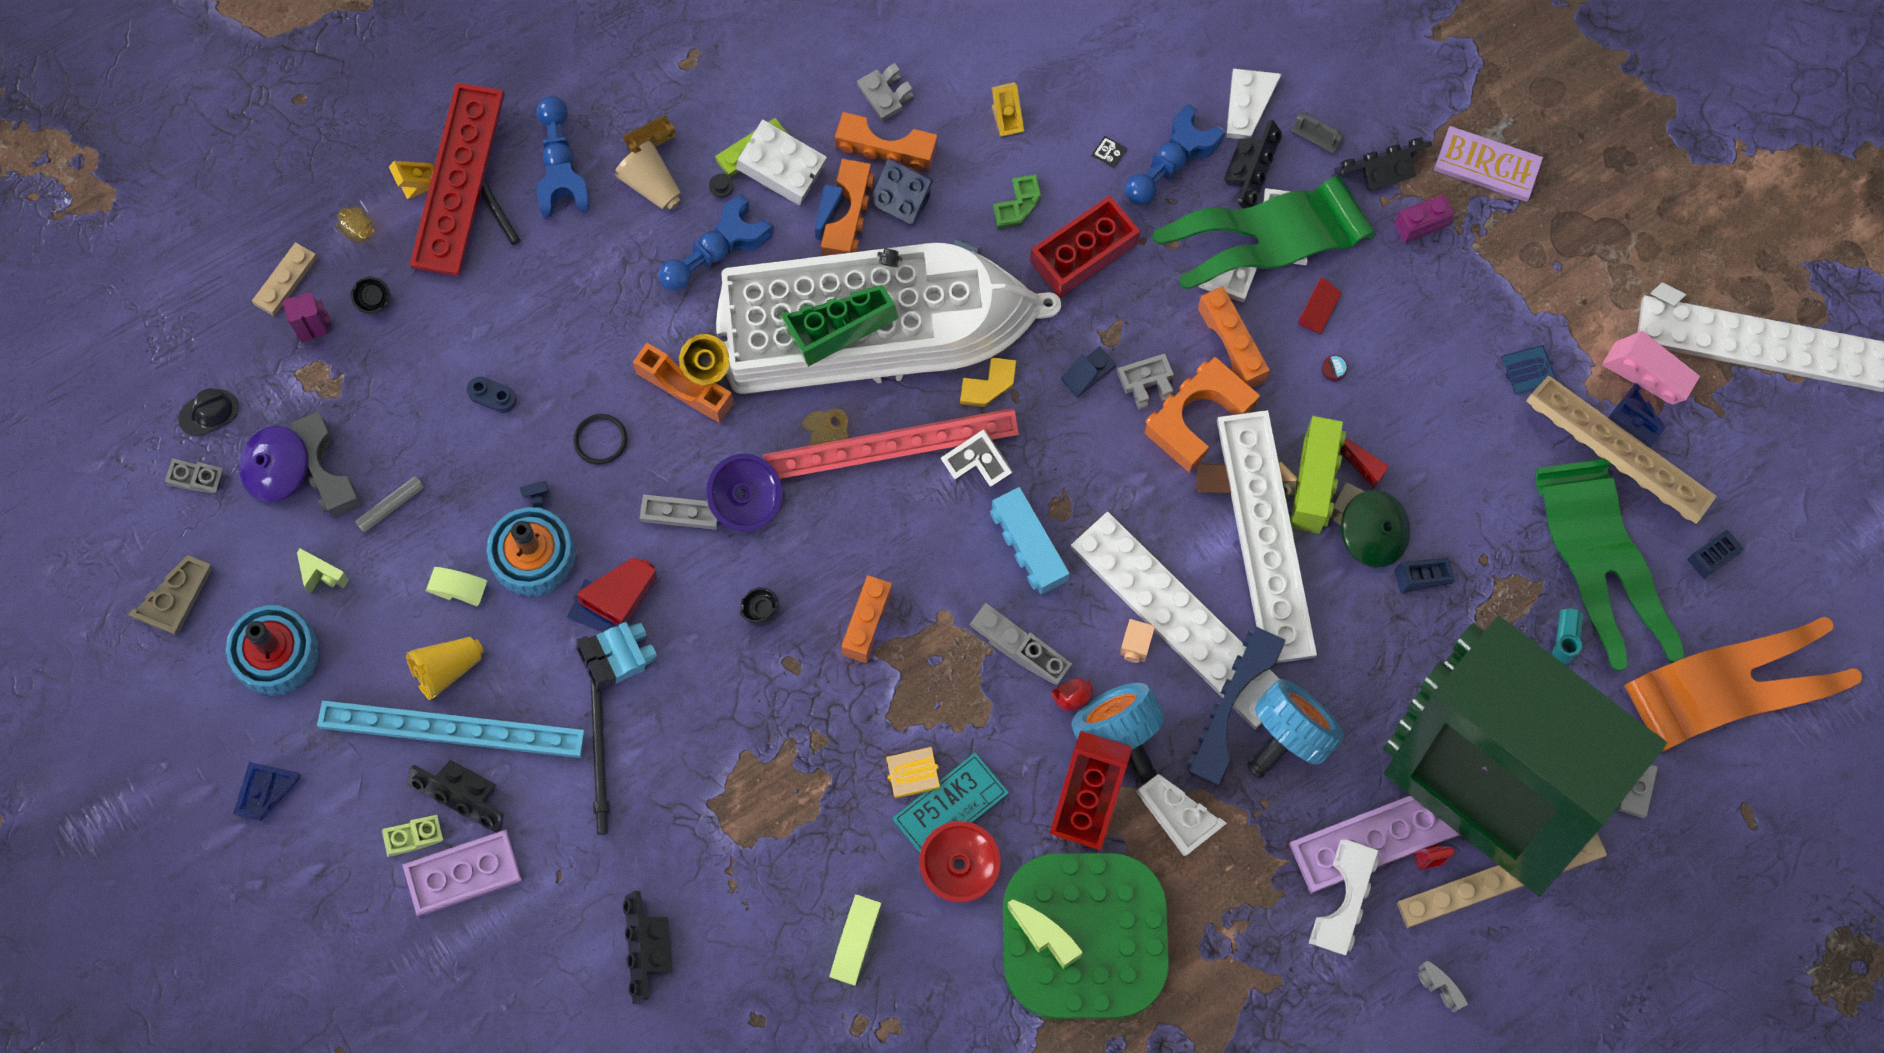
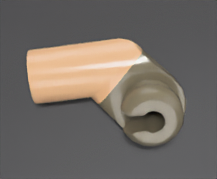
(1289, 481)

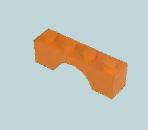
(914, 150)
(841, 236)
(1243, 353)
(662, 372)

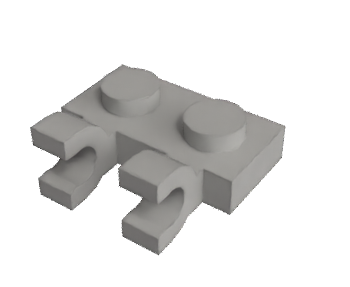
(880, 96)
(1144, 374)

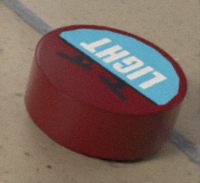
(1334, 368)

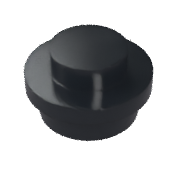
(721, 185)
(889, 258)

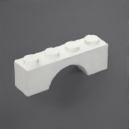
(1355, 865)

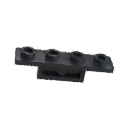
(1251, 164)
(1386, 167)
(459, 790)
(647, 946)

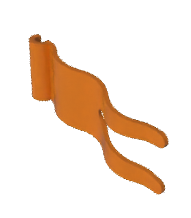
(1719, 687)

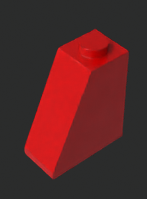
(619, 591)

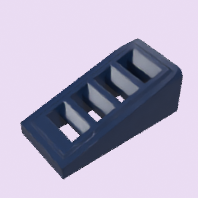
(1703, 566)
(1408, 578)

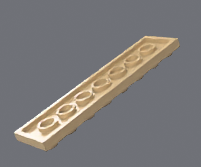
(1621, 449)

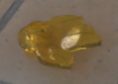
(822, 429)

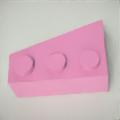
(1651, 367)

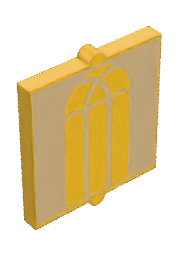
(913, 772)

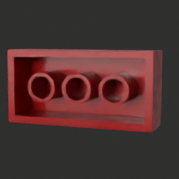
(1084, 246)
(1090, 790)

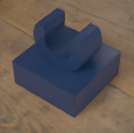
(534, 491)

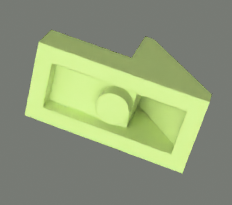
(315, 569)

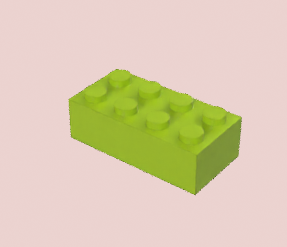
(1317, 475)

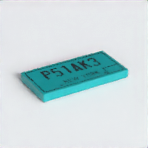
(962, 796)

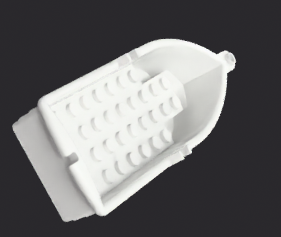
(947, 300)

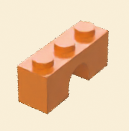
(865, 619)

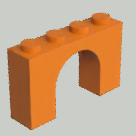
(1213, 383)

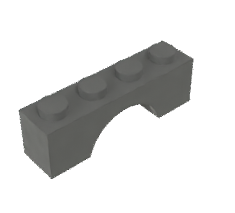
(336, 491)

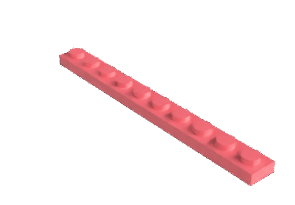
(891, 444)

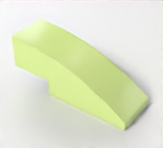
(1045, 933)
(855, 940)

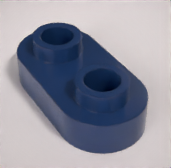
(490, 393)

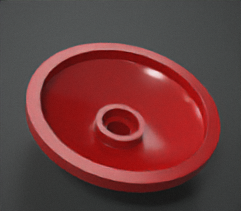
(963, 843)

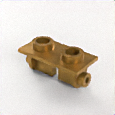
(656, 131)

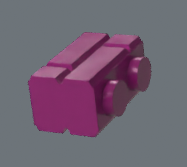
(1424, 218)
(307, 316)

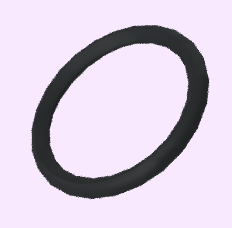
(606, 460)

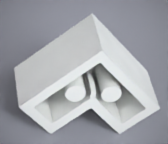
(978, 452)

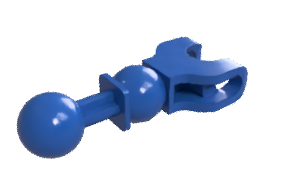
(1171, 157)
(558, 158)
(713, 246)

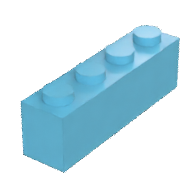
(1029, 540)

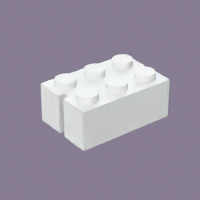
(781, 162)

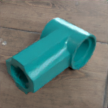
(1568, 634)

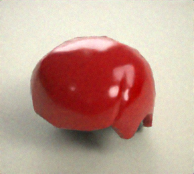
(1073, 694)

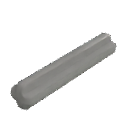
(389, 504)

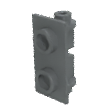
(1317, 132)

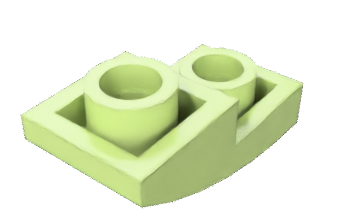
(456, 584)
(412, 836)

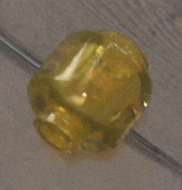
(354, 224)

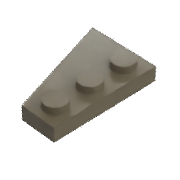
(175, 597)

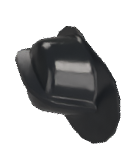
(207, 411)

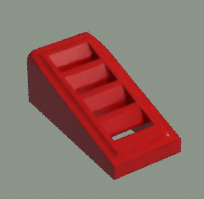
(1364, 462)
(1433, 856)

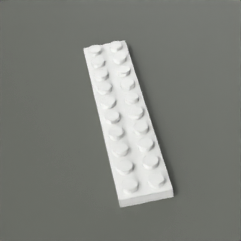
(1764, 343)
(1266, 532)
(1170, 608)

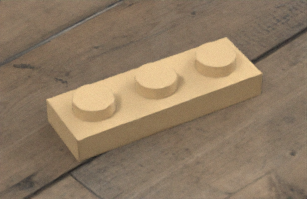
(284, 279)

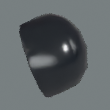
(370, 295)
(760, 606)

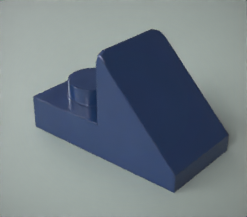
(1088, 371)

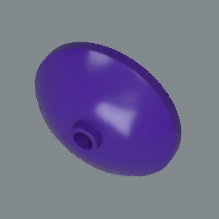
(283, 465)
(760, 488)

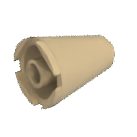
(649, 177)

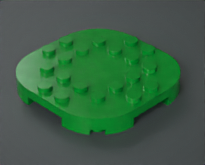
(1115, 918)

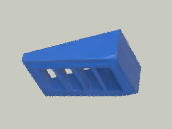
(830, 202)

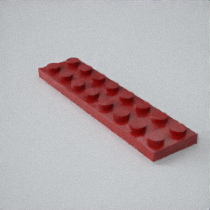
(457, 179)

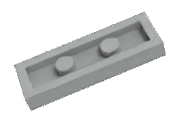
(677, 512)

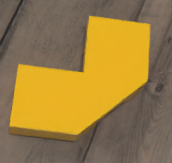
(983, 392)

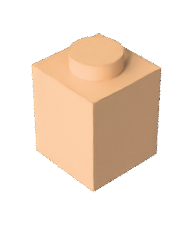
(1136, 641)

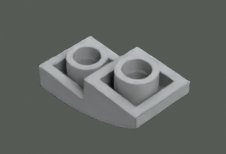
(193, 477)
(1434, 979)

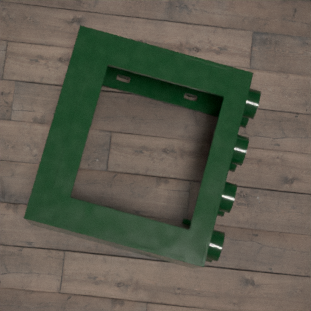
(1551, 748)

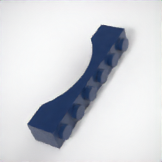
(1260, 656)

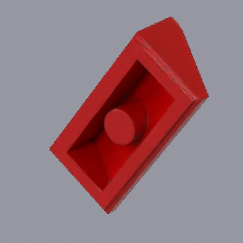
(1320, 306)

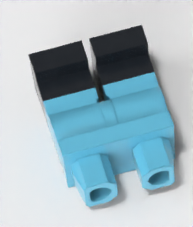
(615, 654)

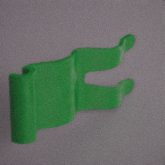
(1285, 228)
(1593, 542)

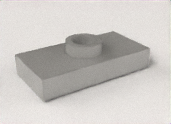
(1638, 799)

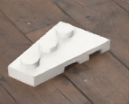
(1248, 100)
(1180, 816)

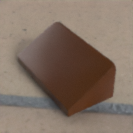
(1212, 478)

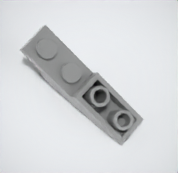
(1019, 645)

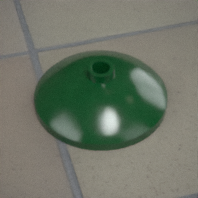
(1365, 533)

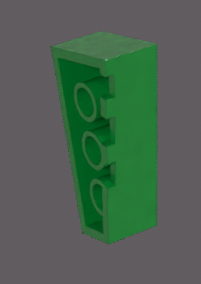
(839, 322)

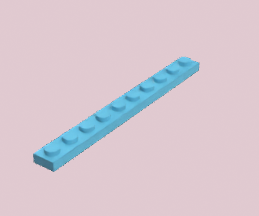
(451, 729)

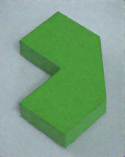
(1015, 212)

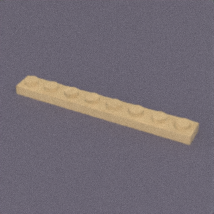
(1477, 888)

